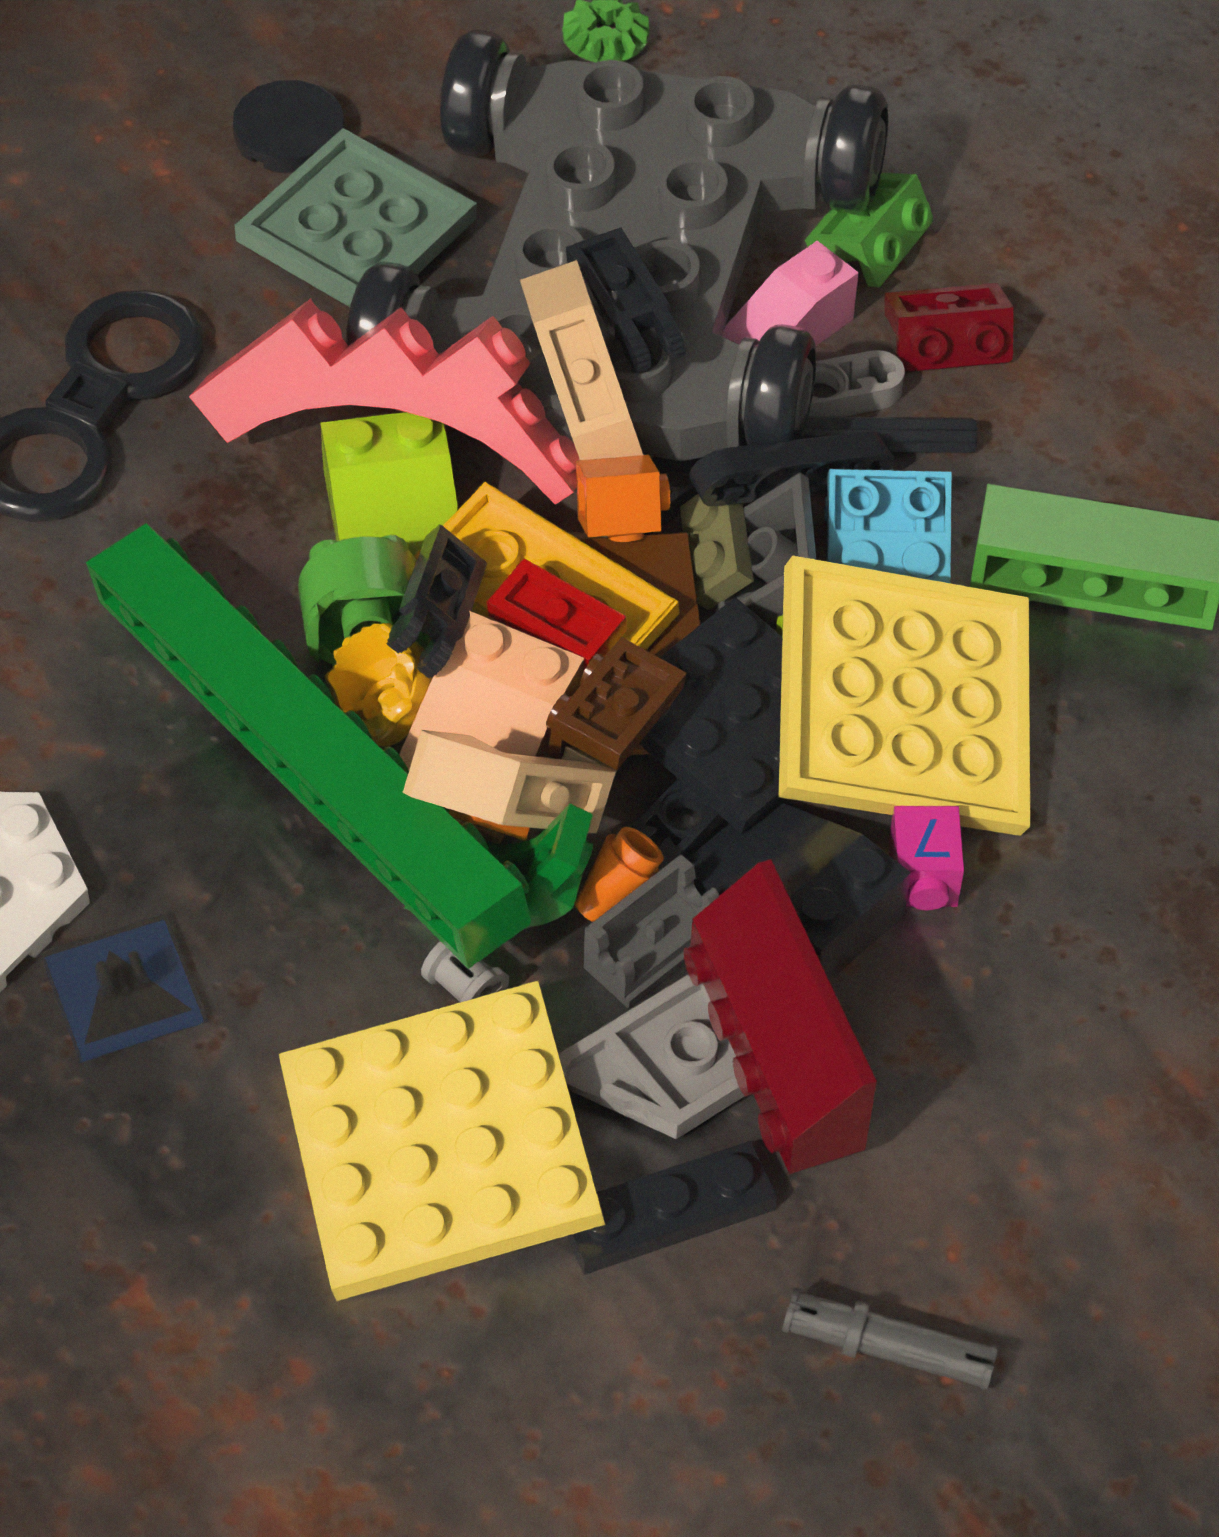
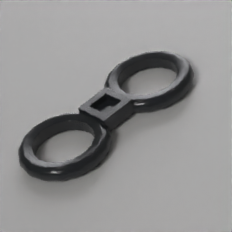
(94, 395)

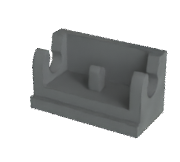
(645, 933)

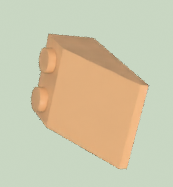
(497, 691)

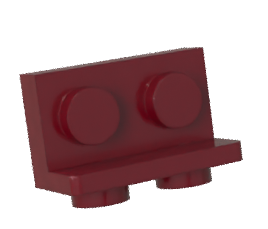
(951, 326)

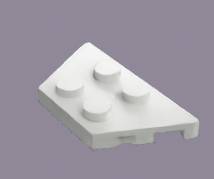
(36, 880)

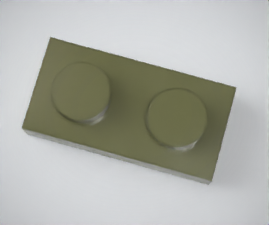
(717, 550)

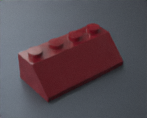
(781, 1022)

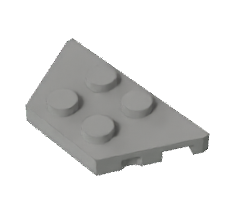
(657, 1062)

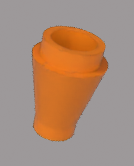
(619, 869)

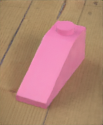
(807, 291)

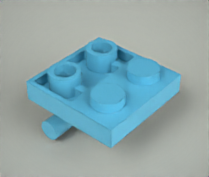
(890, 521)

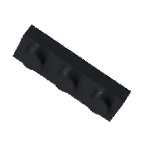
(675, 1206)

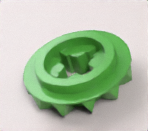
(604, 42)

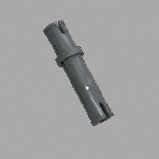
(889, 1338)

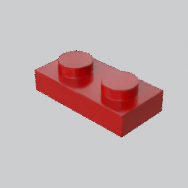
(556, 612)

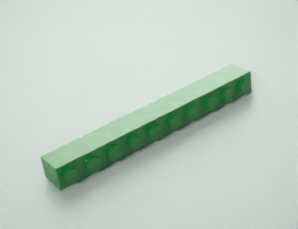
(312, 745)

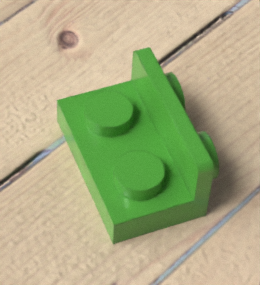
(882, 232)

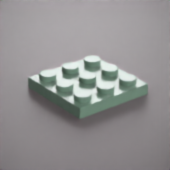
(352, 211)

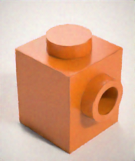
(621, 497)

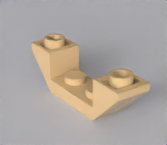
(580, 364)
(506, 787)

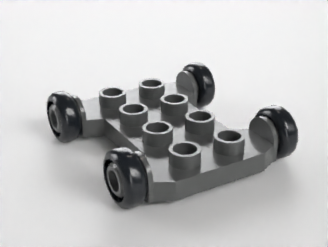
(687, 181)

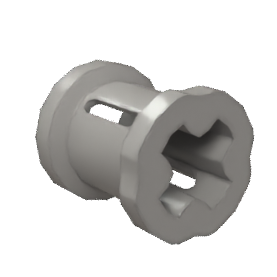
(463, 983)

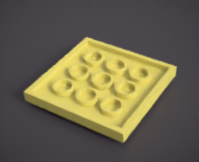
(904, 695)
(439, 1141)

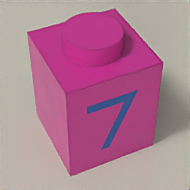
(930, 848)

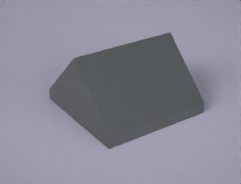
(777, 529)

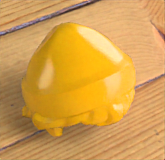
(378, 683)

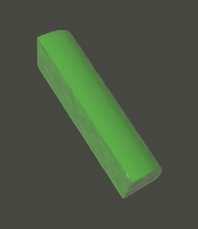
(1099, 556)

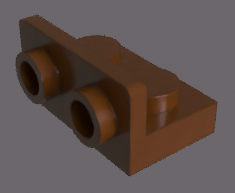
(615, 704)

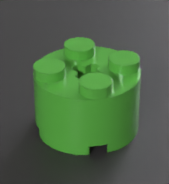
(351, 588)

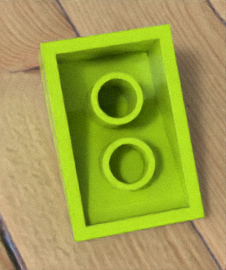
(388, 476)

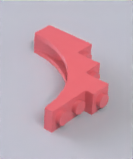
(396, 367)

